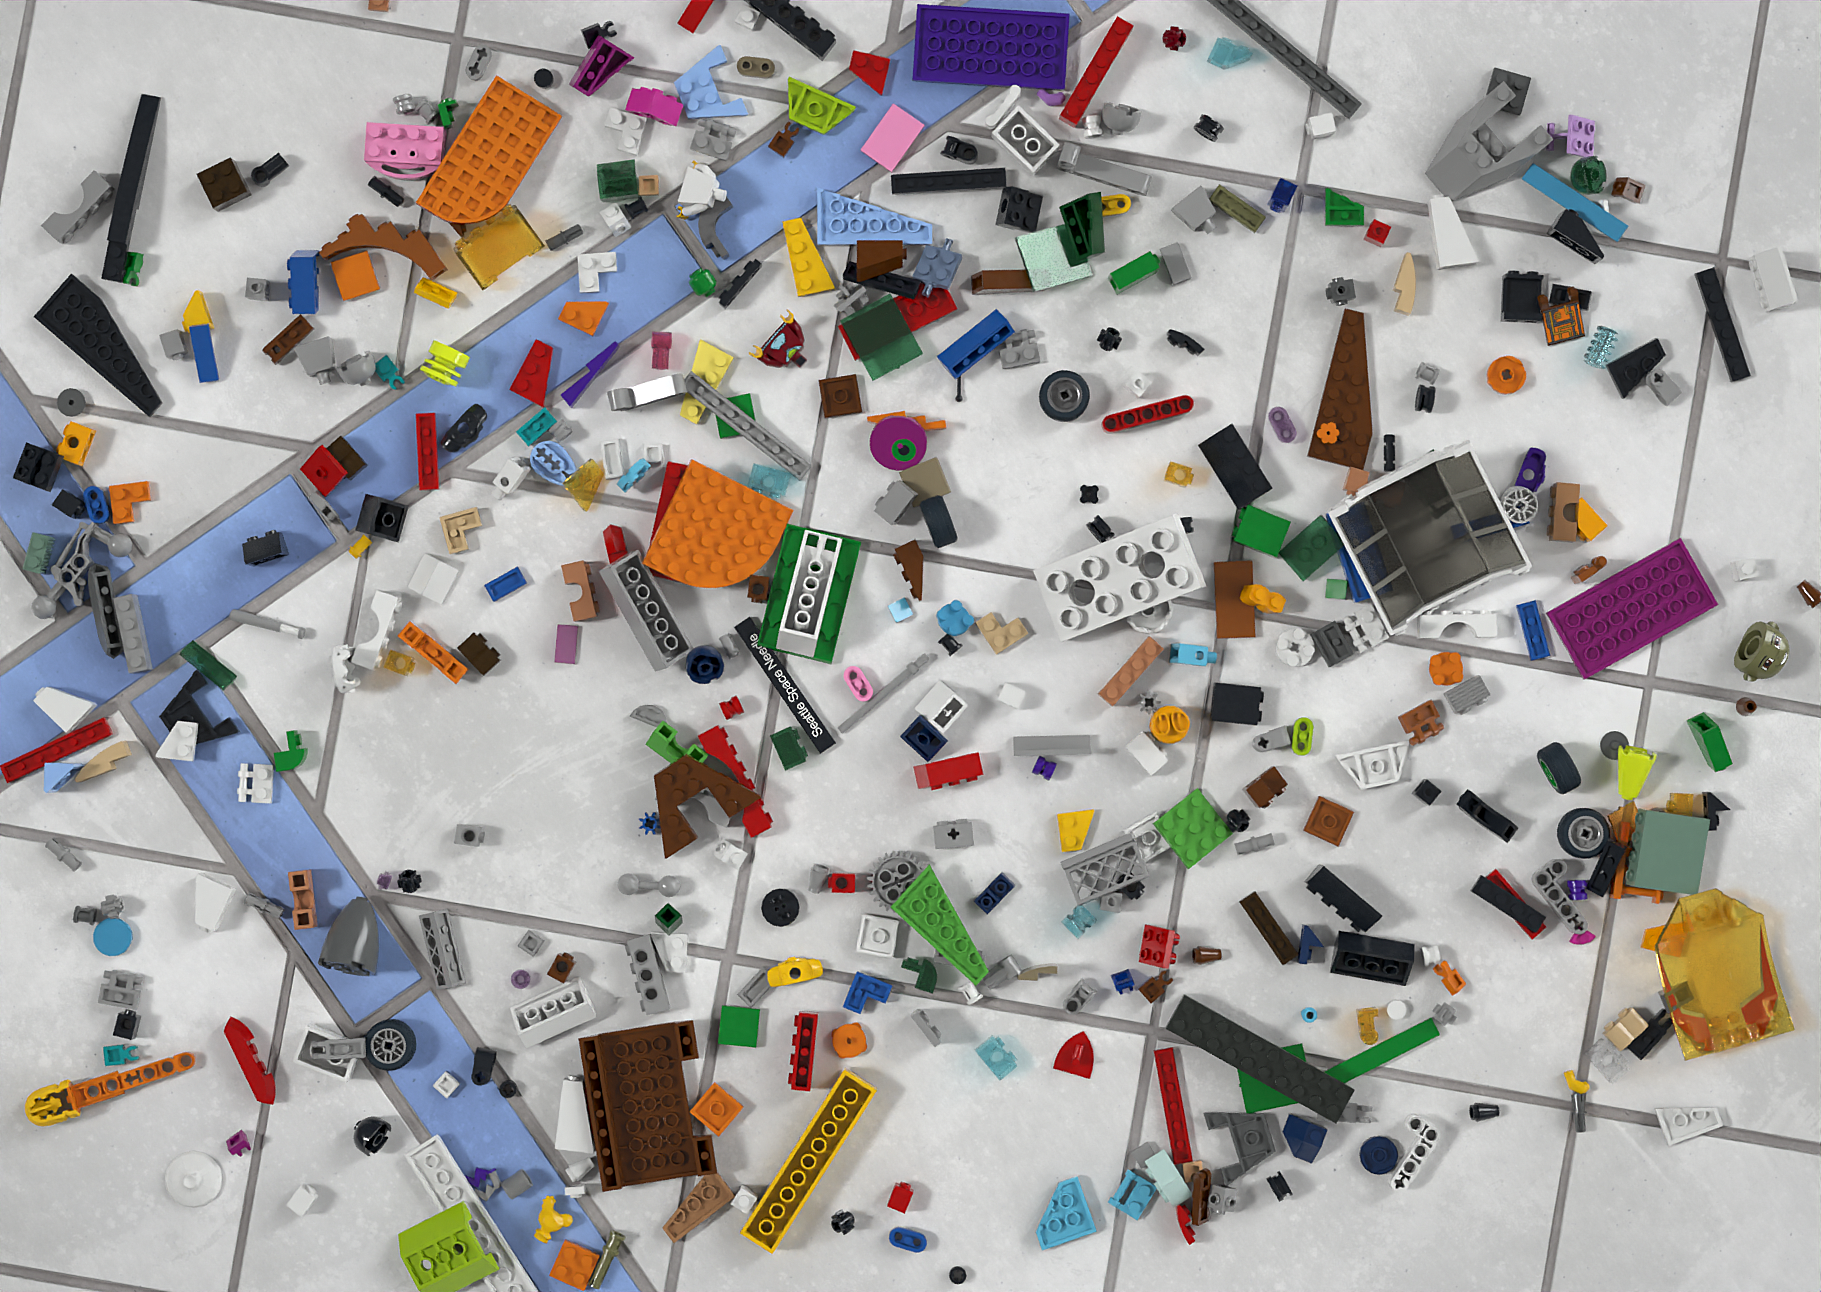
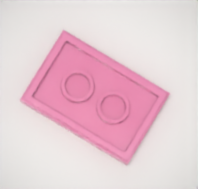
(892, 138)

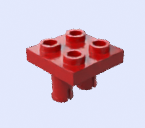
(1157, 946)

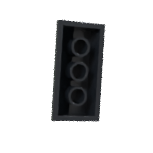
(1235, 466)
(1343, 898)
(1372, 958)

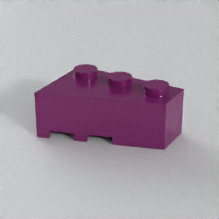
(599, 65)

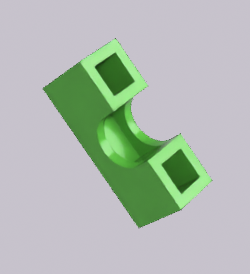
(665, 744)

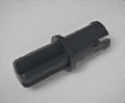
(386, 191)

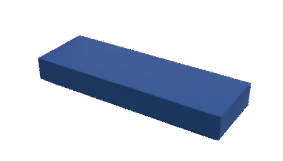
(204, 353)
(1533, 630)

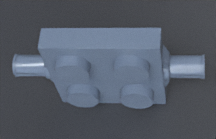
(937, 267)

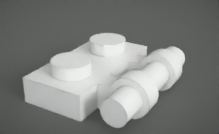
(1370, 625)
(261, 786)

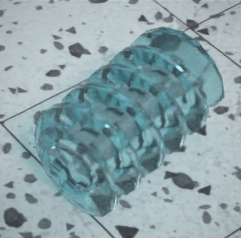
(1600, 347)

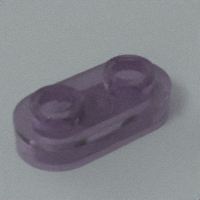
(1281, 425)

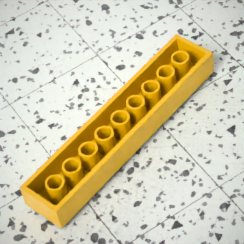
(808, 1160)

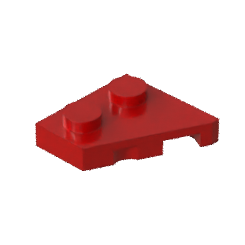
(870, 69)

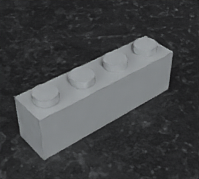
(132, 633)

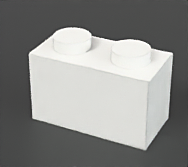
(1146, 753)

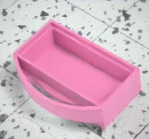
(425, 141)

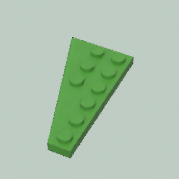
(935, 919)

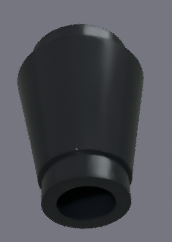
(1483, 1111)

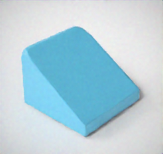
(900, 610)

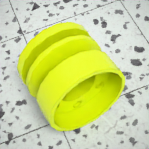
(444, 363)

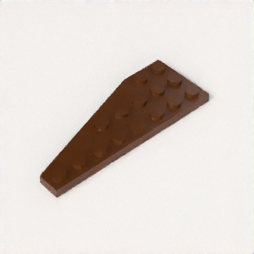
(1346, 398)

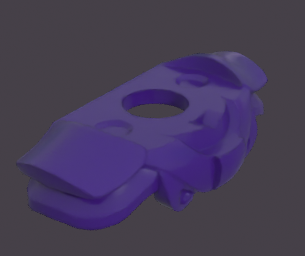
(1534, 461)

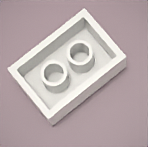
(1025, 140)
(336, 1068)

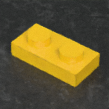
(435, 292)

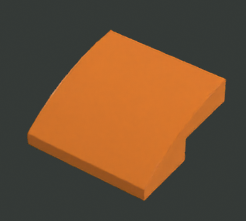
(355, 275)

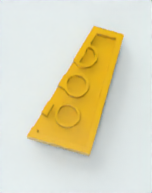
(806, 263)

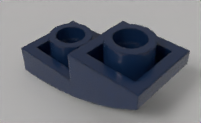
(994, 892)

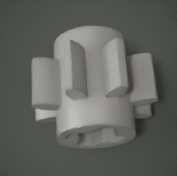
(1143, 702)
(112, 906)
(1444, 1014)

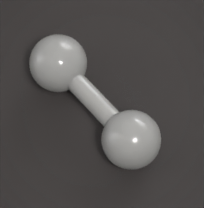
(629, 884)

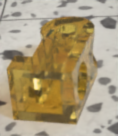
(1366, 1024)

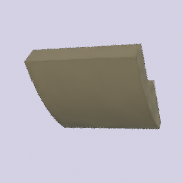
(926, 480)
(1032, 972)

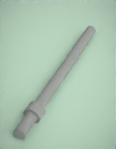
(912, 668)

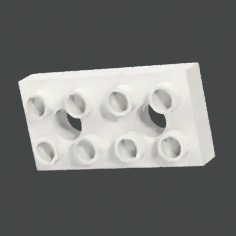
(1119, 577)

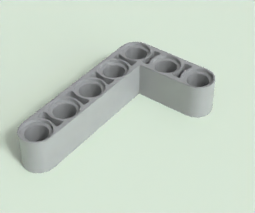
(1101, 171)

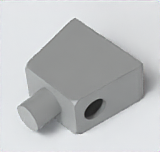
(1196, 210)
(317, 358)

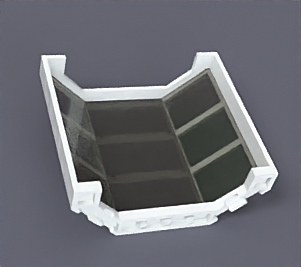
(1428, 534)

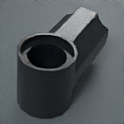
(271, 168)

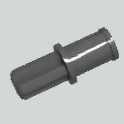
(564, 237)
(1578, 1111)

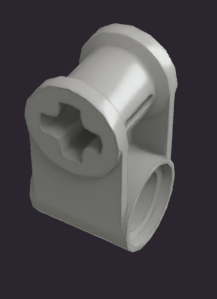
(1664, 389)
(1274, 738)
(1079, 996)

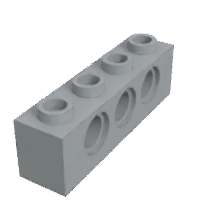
(645, 944)

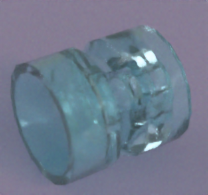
(1079, 921)

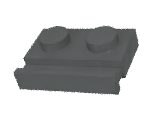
(1331, 644)

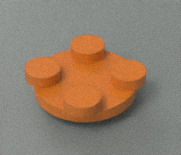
(1446, 668)
(849, 1040)

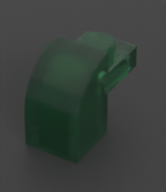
(927, 974)

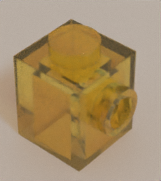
(1680, 804)

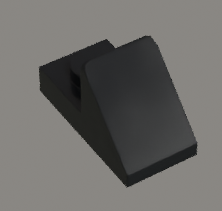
(1710, 806)

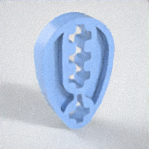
(545, 470)

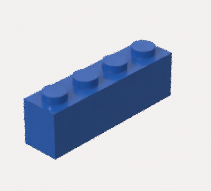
(975, 344)

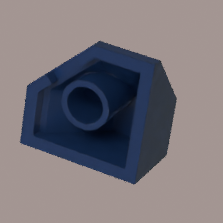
(1303, 1137)

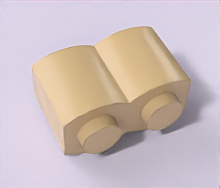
(1625, 1028)

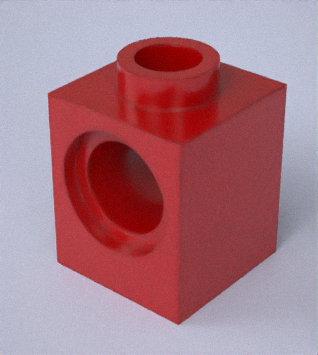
(1377, 233)
(850, 888)
(900, 1197)

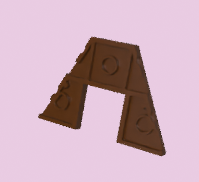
(684, 780)

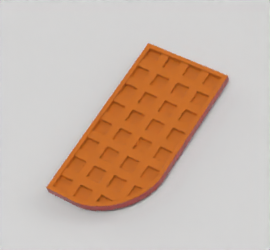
(489, 156)

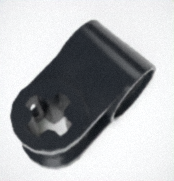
(958, 150)
(483, 1062)

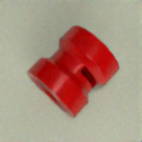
(731, 707)

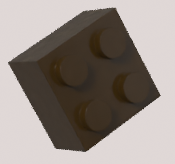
(224, 184)

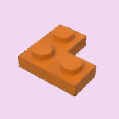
(122, 498)

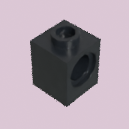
(69, 504)
(1426, 792)
(1132, 894)
(121, 1031)

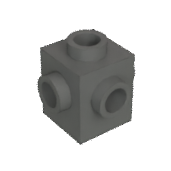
(1345, 286)

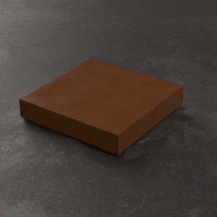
(840, 396)

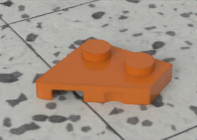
(584, 315)

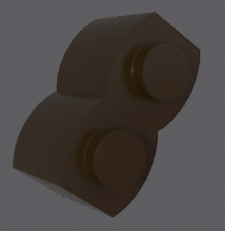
(347, 457)
(479, 653)

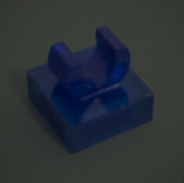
(1122, 981)

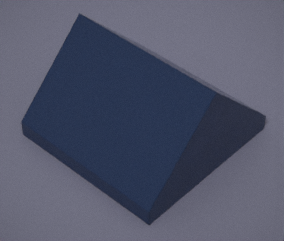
(924, 738)

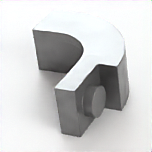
(707, 226)

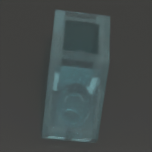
(1227, 54)

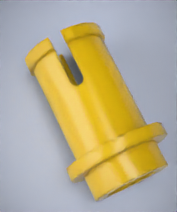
(359, 547)

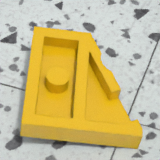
(1073, 829)

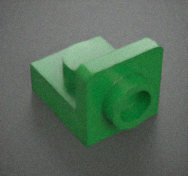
(447, 116)

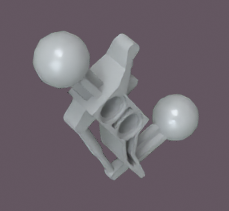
(118, 545)

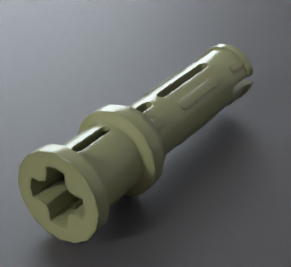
(610, 1251)

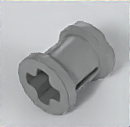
(426, 111)
(1427, 373)

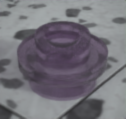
(384, 880)
(516, 983)

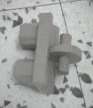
(857, 293)

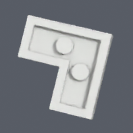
(630, 125)
(590, 265)

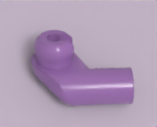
(1051, 99)

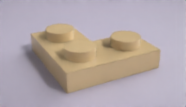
(455, 525)
(999, 637)

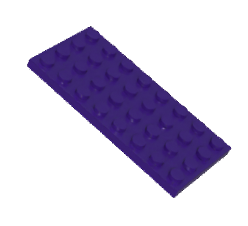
(990, 47)

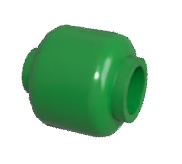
(702, 282)

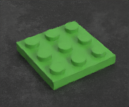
(1192, 828)

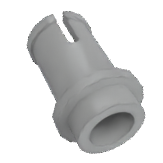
(729, 646)

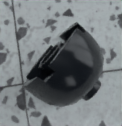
(370, 1134)

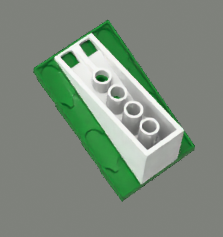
(809, 593)

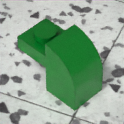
(294, 757)

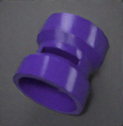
(1048, 769)
(1577, 889)

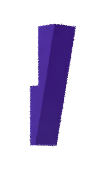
(595, 366)

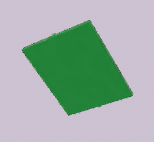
(1261, 1097)

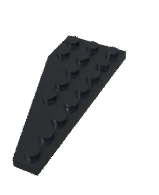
(90, 331)

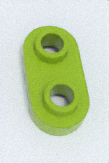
(1302, 736)

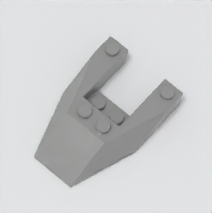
(1475, 156)

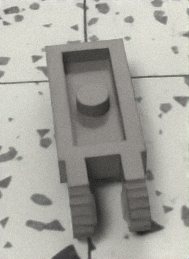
(341, 1048)
(1350, 1113)

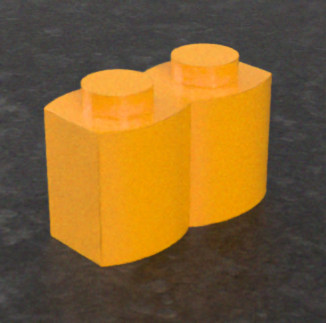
(1262, 598)

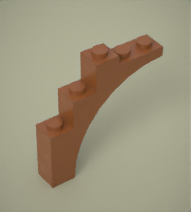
(387, 237)

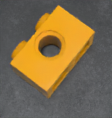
(85, 437)

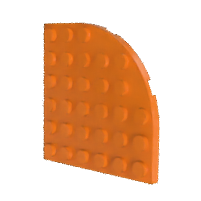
(715, 530)

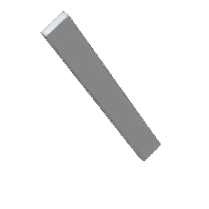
(746, 426)

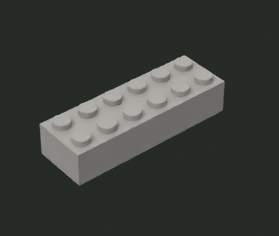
(646, 610)

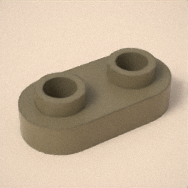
(755, 69)

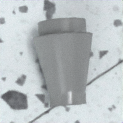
(817, 877)

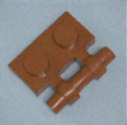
(1584, 572)
(1418, 717)

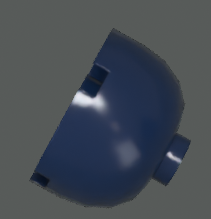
(704, 664)

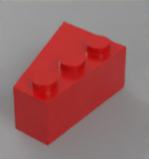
(948, 771)

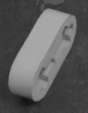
(474, 60)

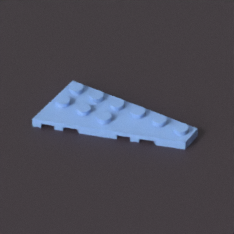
(848, 220)

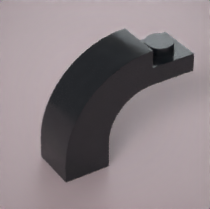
(1486, 816)

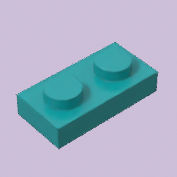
(536, 426)

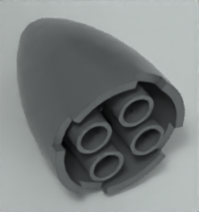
(352, 940)

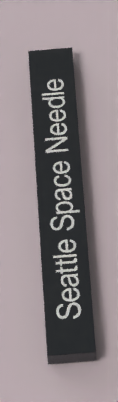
(785, 686)

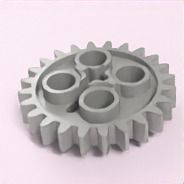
(891, 865)

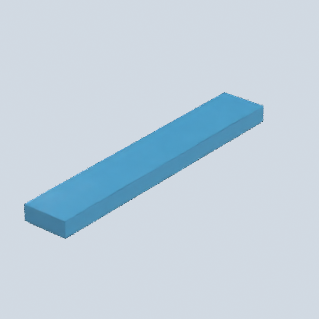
(1573, 200)

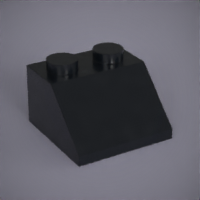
(382, 518)
(264, 549)

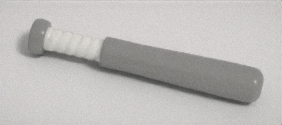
(254, 620)

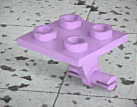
(1579, 136)

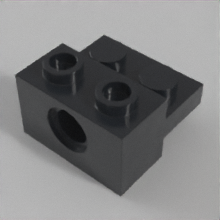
(1019, 209)
(38, 467)

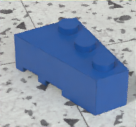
(303, 282)

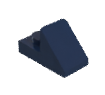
(1307, 939)

